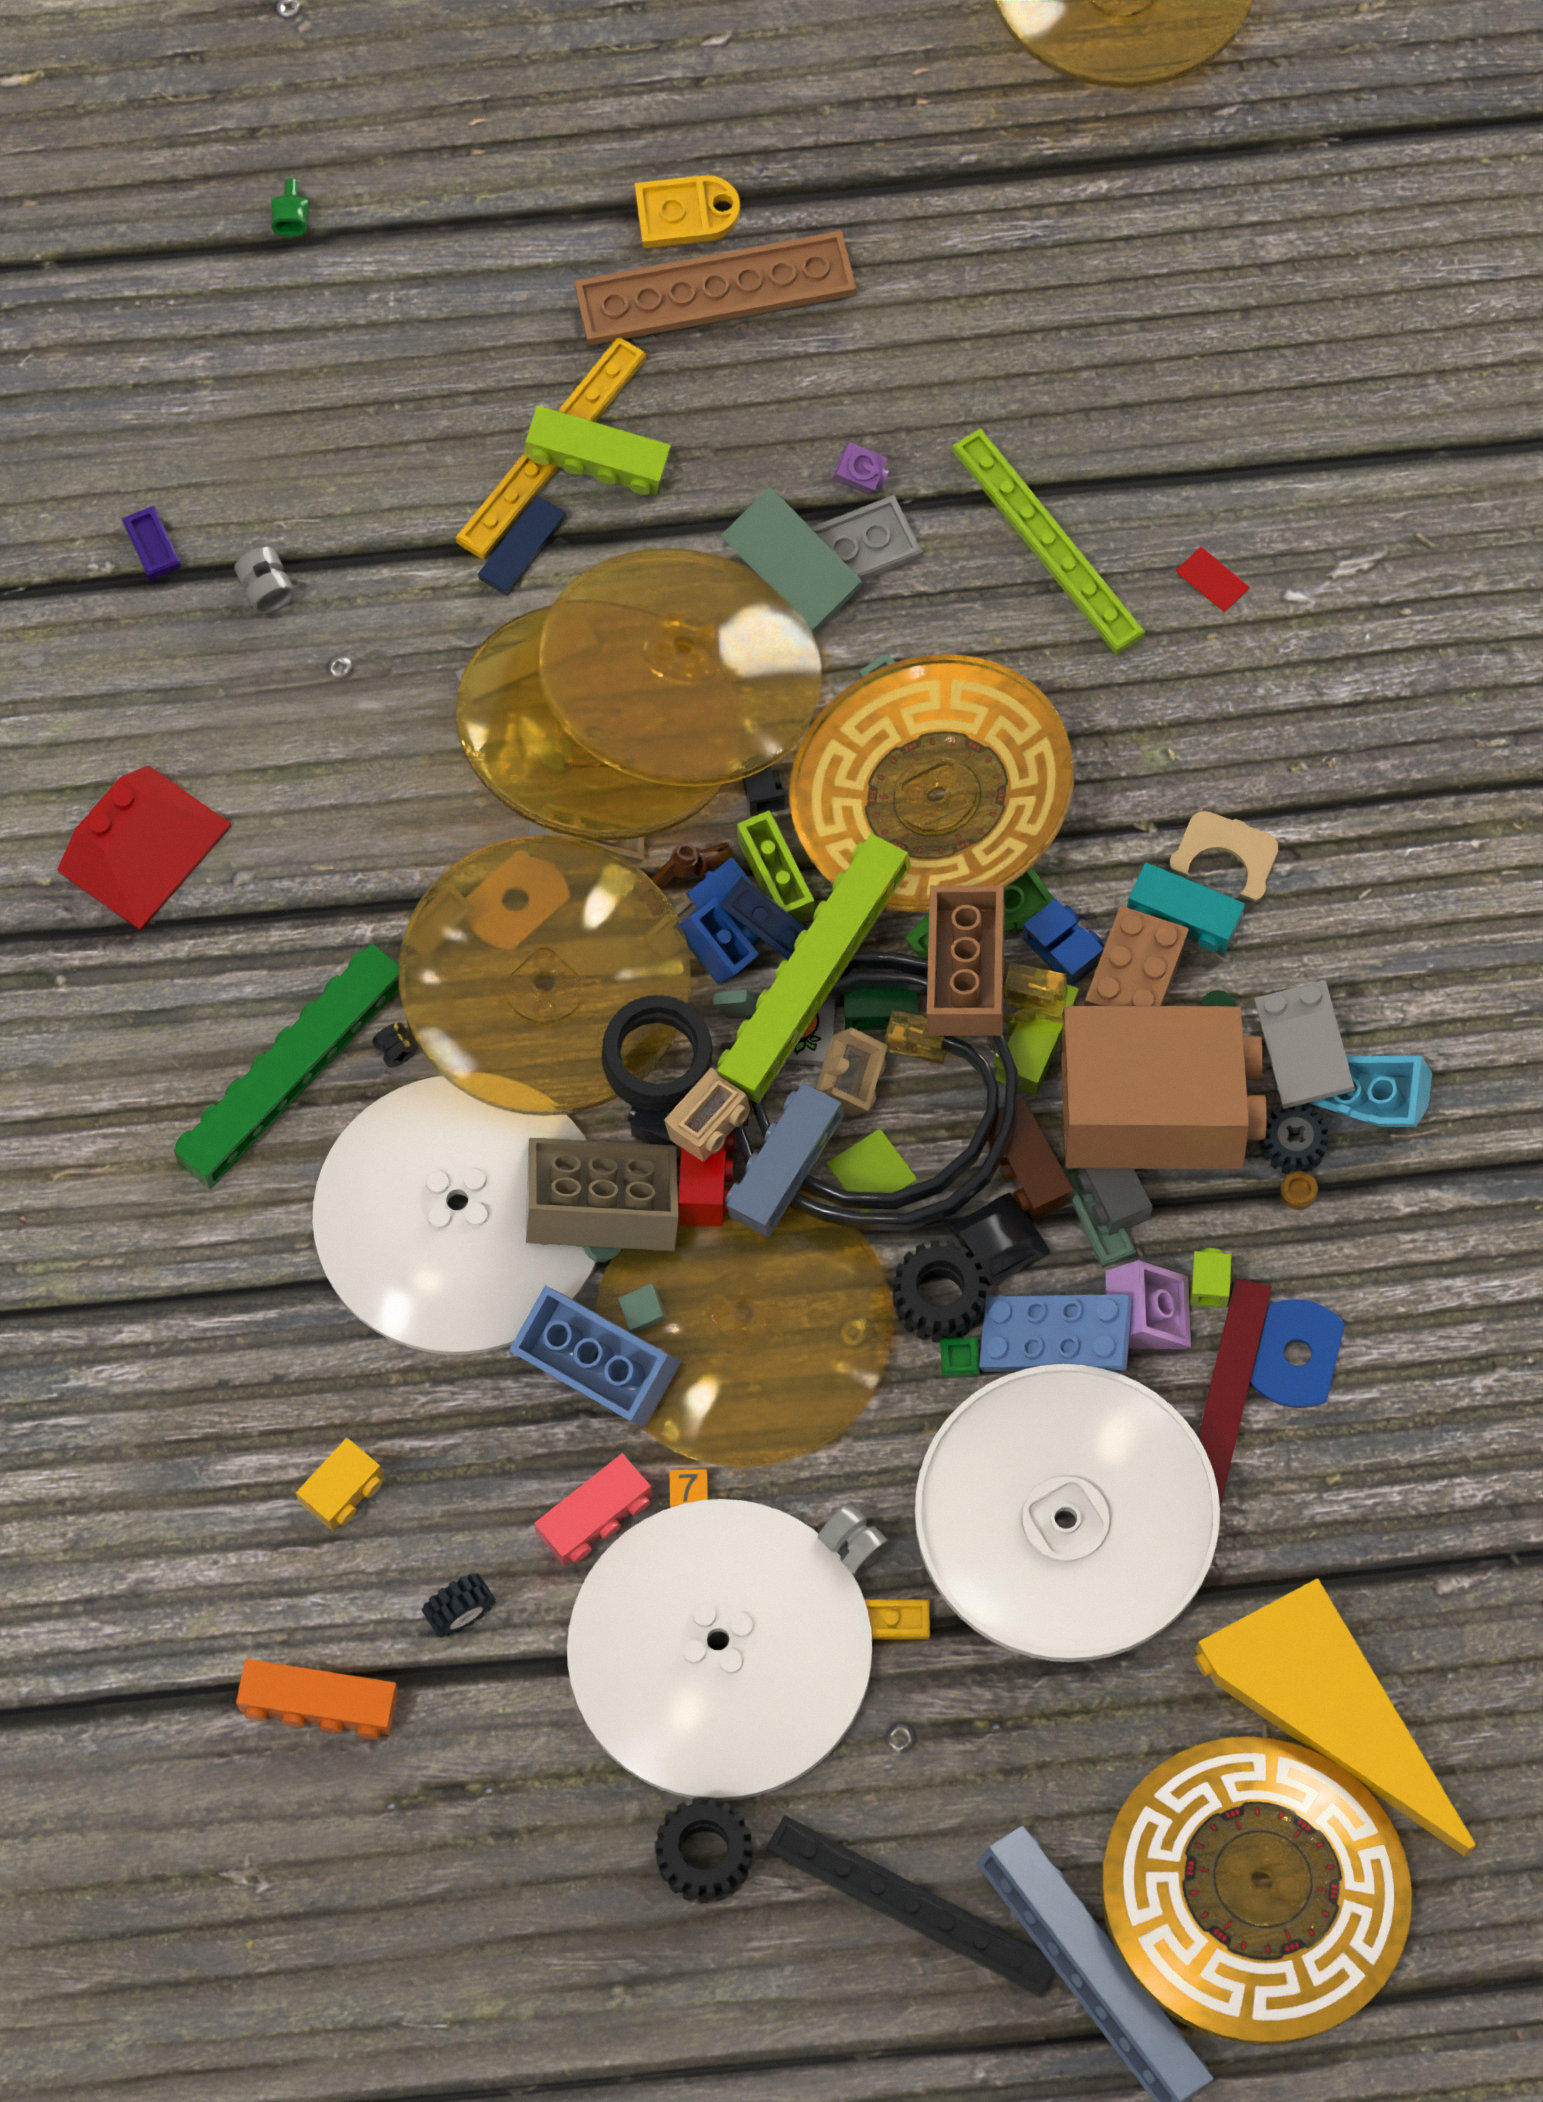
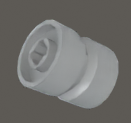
(264, 580)
(853, 1539)

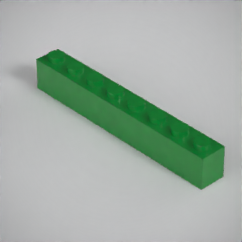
(288, 1066)

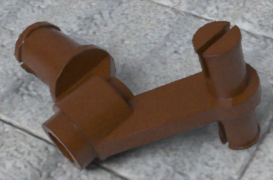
(689, 860)

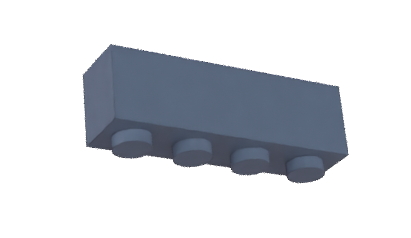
(784, 1159)

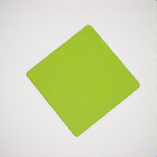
(872, 1167)

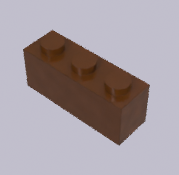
(1032, 1166)

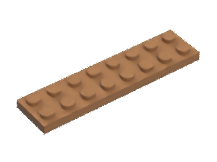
(715, 288)

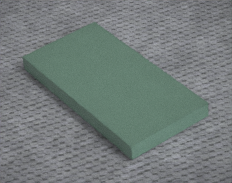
(792, 559)

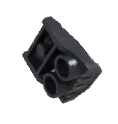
(1000, 1238)

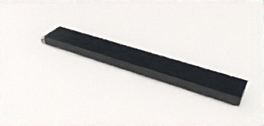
(911, 1905)

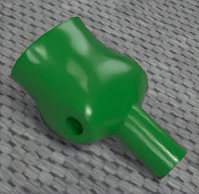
(289, 211)

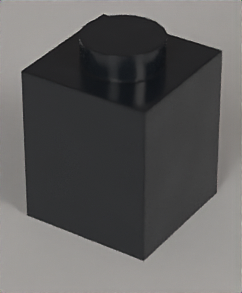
(649, 1126)

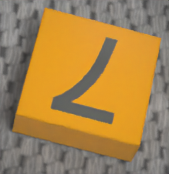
(687, 1486)

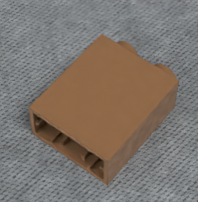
(1159, 1087)

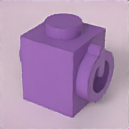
(860, 469)

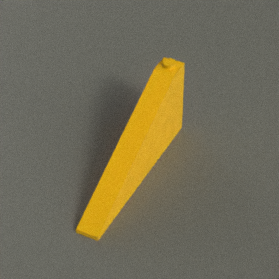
(1313, 1683)

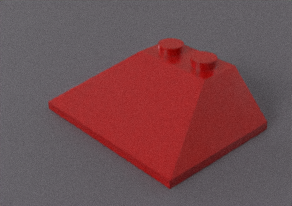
(140, 844)

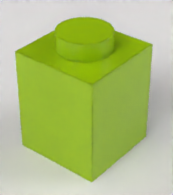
(1210, 1278)

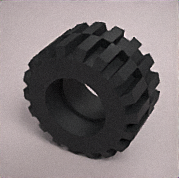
(946, 1263)
(699, 1818)

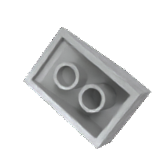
(1304, 1044)

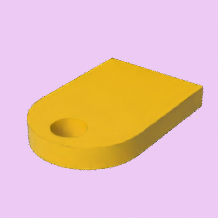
(684, 210)

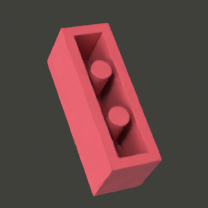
(594, 1510)

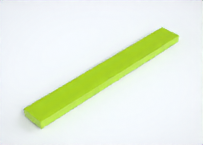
(1048, 541)

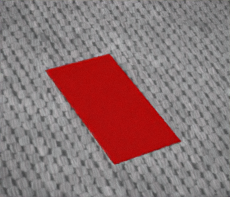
(1212, 579)

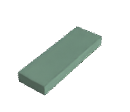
(1107, 1248)

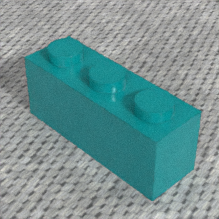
(1206, 913)

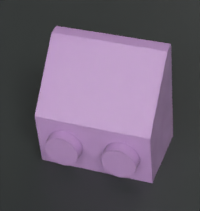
(1158, 1305)

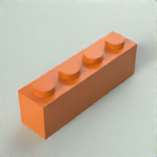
(317, 1698)

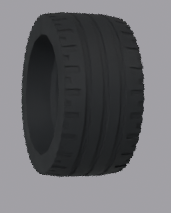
(646, 1011)

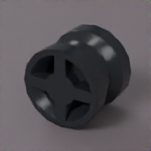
(394, 1044)

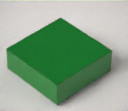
(959, 1357)

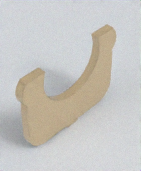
(1213, 832)

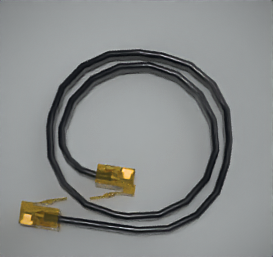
(1025, 987)

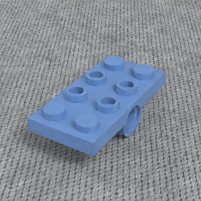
(1055, 1330)

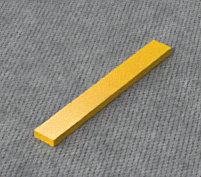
(527, 477)

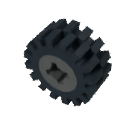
(1289, 1150)

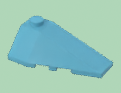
(1387, 1091)

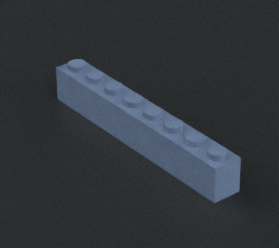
(1093, 1968)

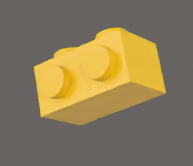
(340, 1485)

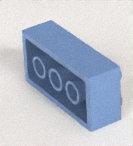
(564, 1342)

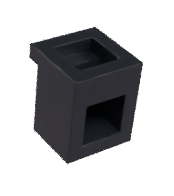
(764, 792)

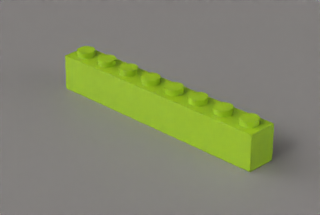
(814, 966)

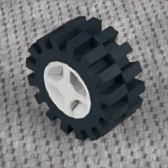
(458, 1605)

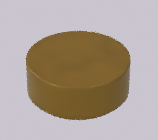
(1298, 1190)

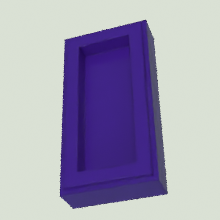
(151, 543)

